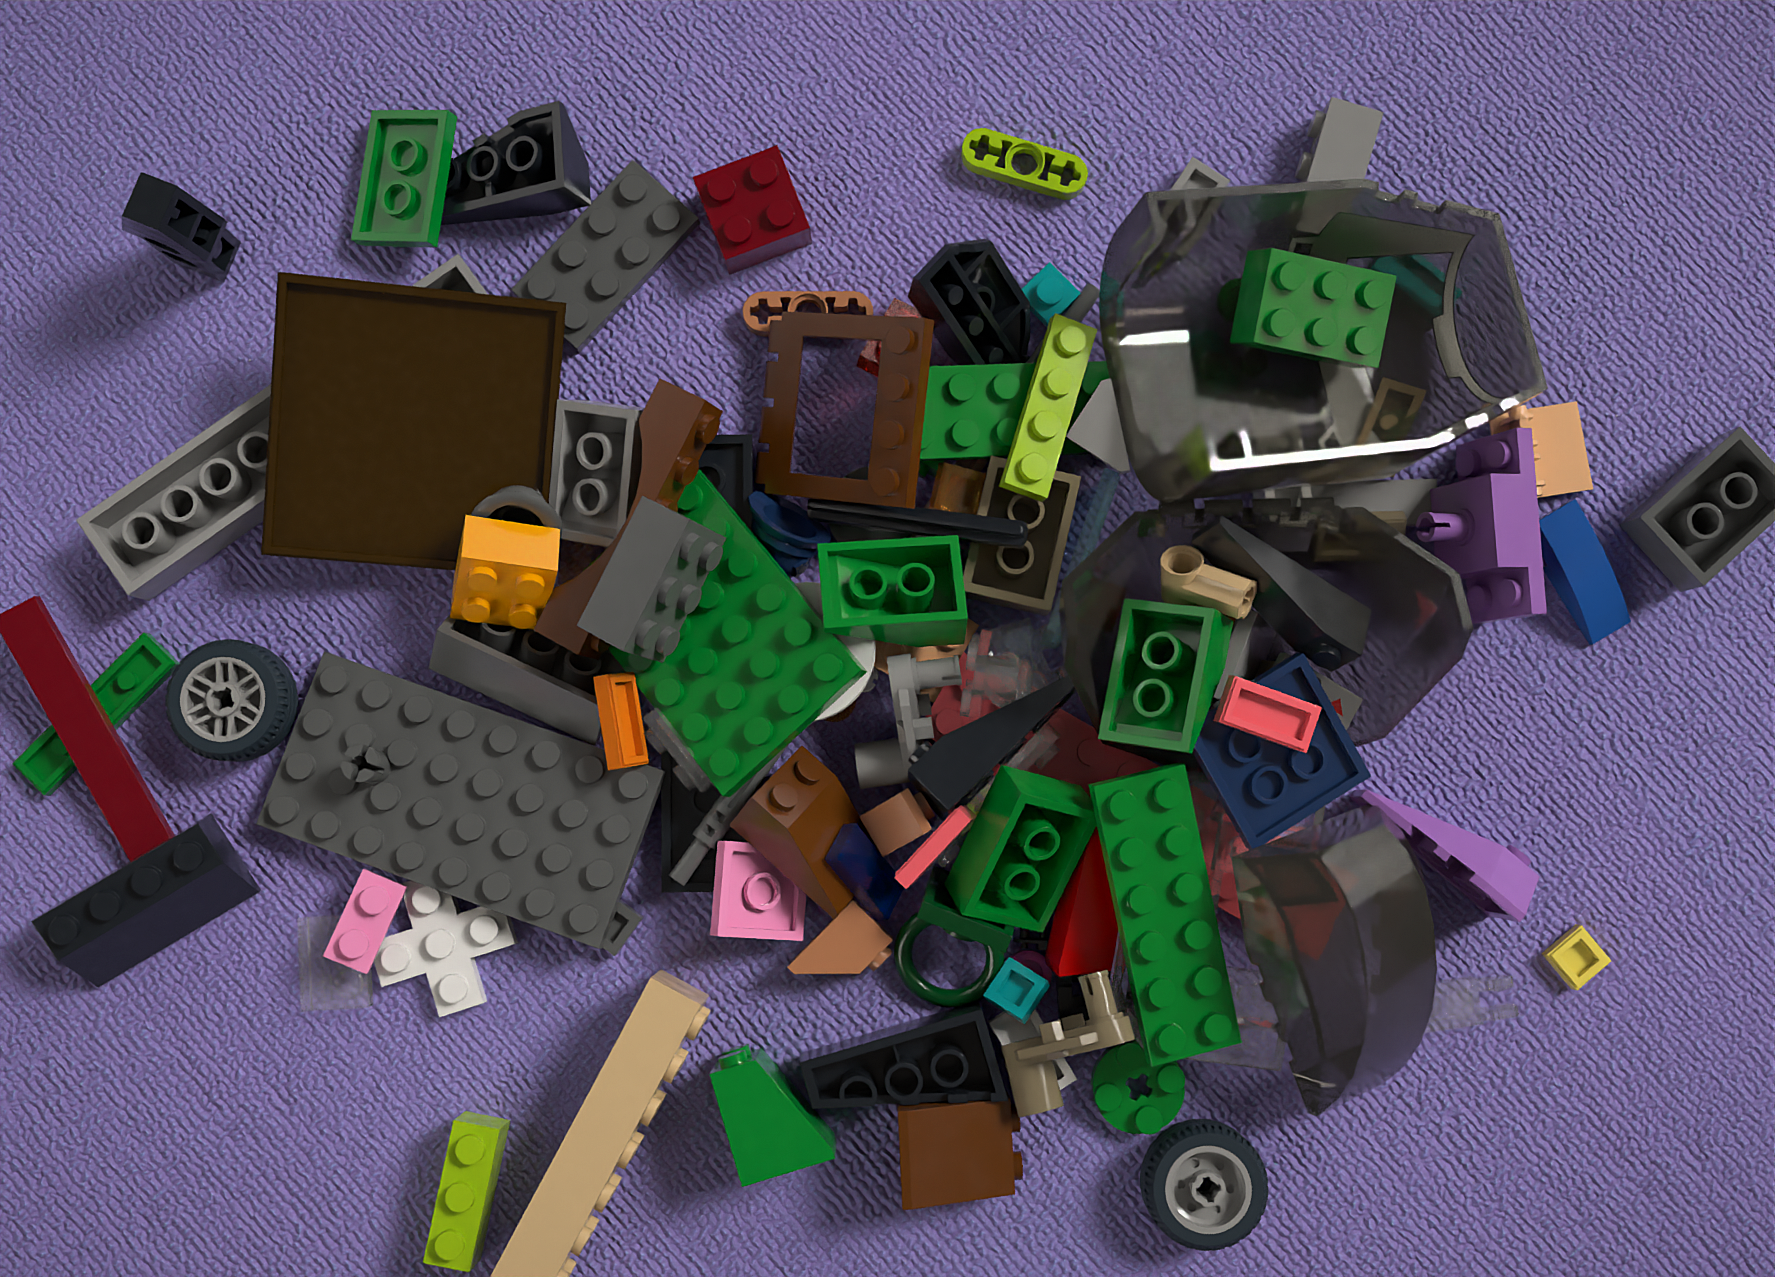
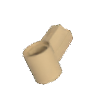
(1193, 583)

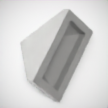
(1100, 429)

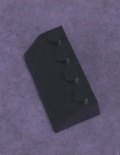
(147, 903)

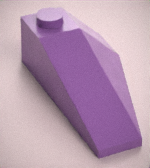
(1480, 869)

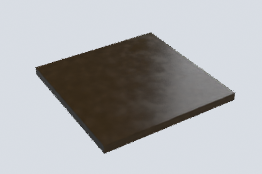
(402, 415)

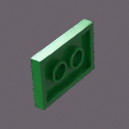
(404, 178)

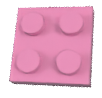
(754, 897)

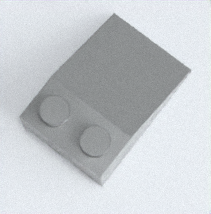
(595, 468)

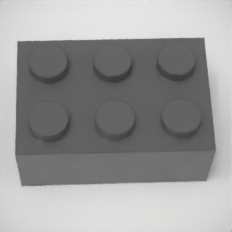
(1707, 510)
(652, 581)

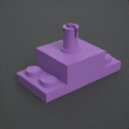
(1492, 527)

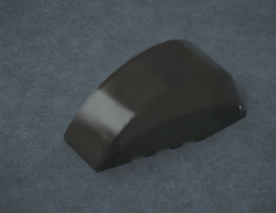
(1341, 950)

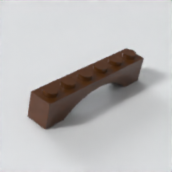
(673, 437)

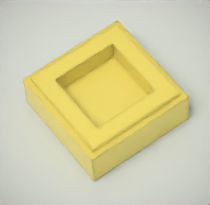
(1576, 957)

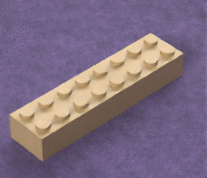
(606, 1130)

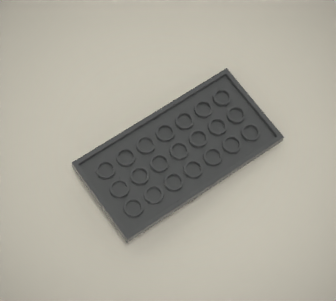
(461, 799)

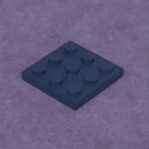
(1271, 785)

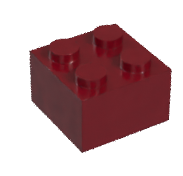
(753, 209)

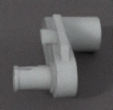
(887, 760)

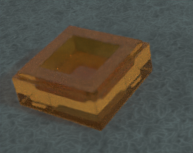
(957, 489)

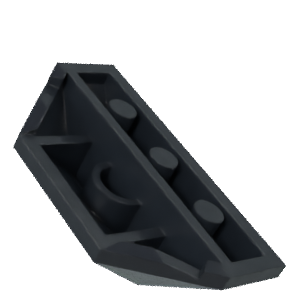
(974, 304)

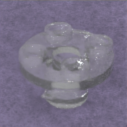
(995, 678)

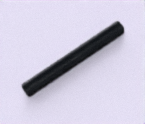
(921, 522)

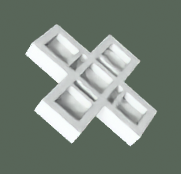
(443, 947)

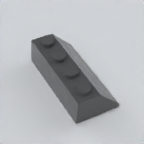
(524, 673)

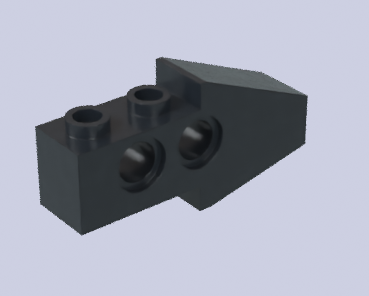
(180, 227)

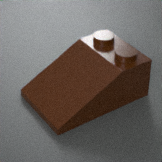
(796, 823)

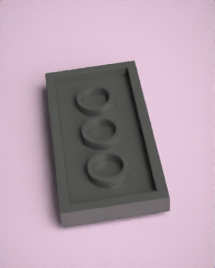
(609, 252)

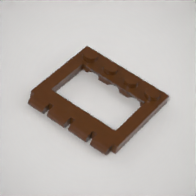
(896, 415)

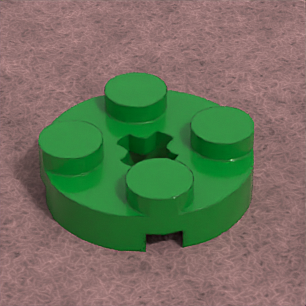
(1146, 1112)

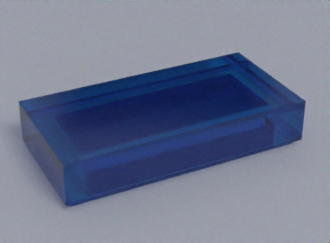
(864, 871)

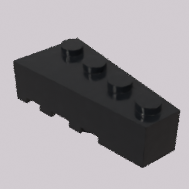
(908, 1064)

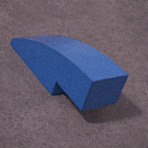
(1581, 572)

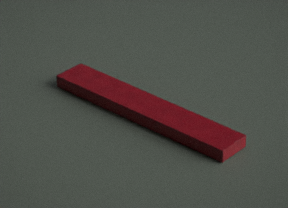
(84, 727)

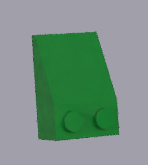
(894, 590)
(1164, 674)

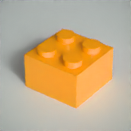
(504, 572)

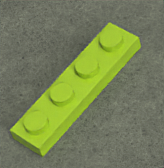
(1048, 408)

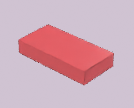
(1267, 713)
(934, 846)

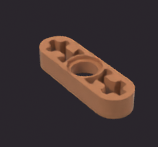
(796, 298)

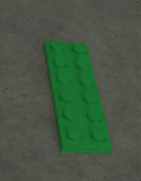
(978, 408)
(1165, 913)

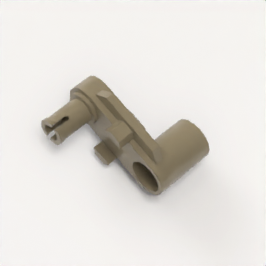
(1031, 1060)

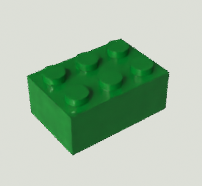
(1312, 308)
(1021, 849)

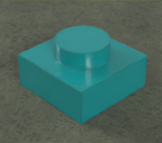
(1049, 293)
(1016, 990)

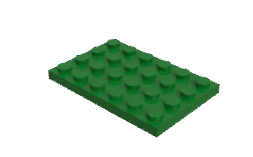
(747, 657)

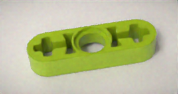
(1015, 146)

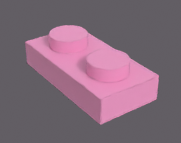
(365, 921)

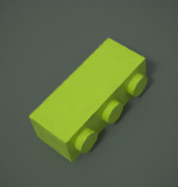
(466, 1191)

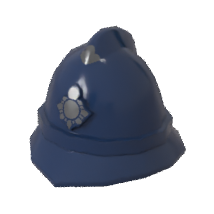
(786, 531)

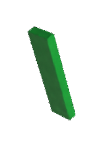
(119, 690)

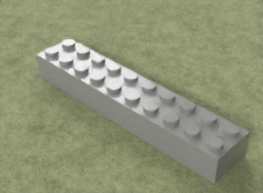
(203, 490)

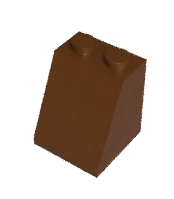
(957, 1152)

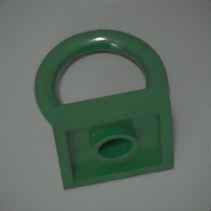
(940, 909)

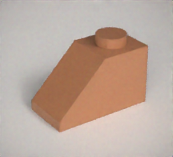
(845, 945)

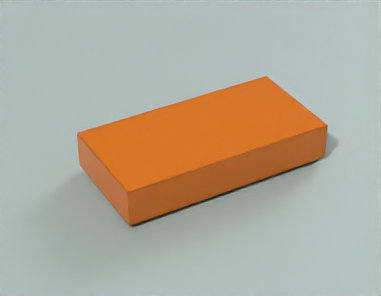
(621, 720)

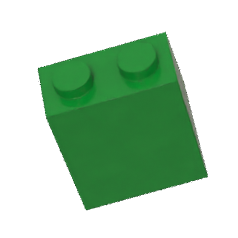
(767, 1117)

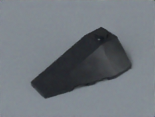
(520, 170)
(1293, 600)
(963, 760)

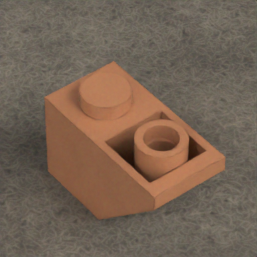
(898, 821)

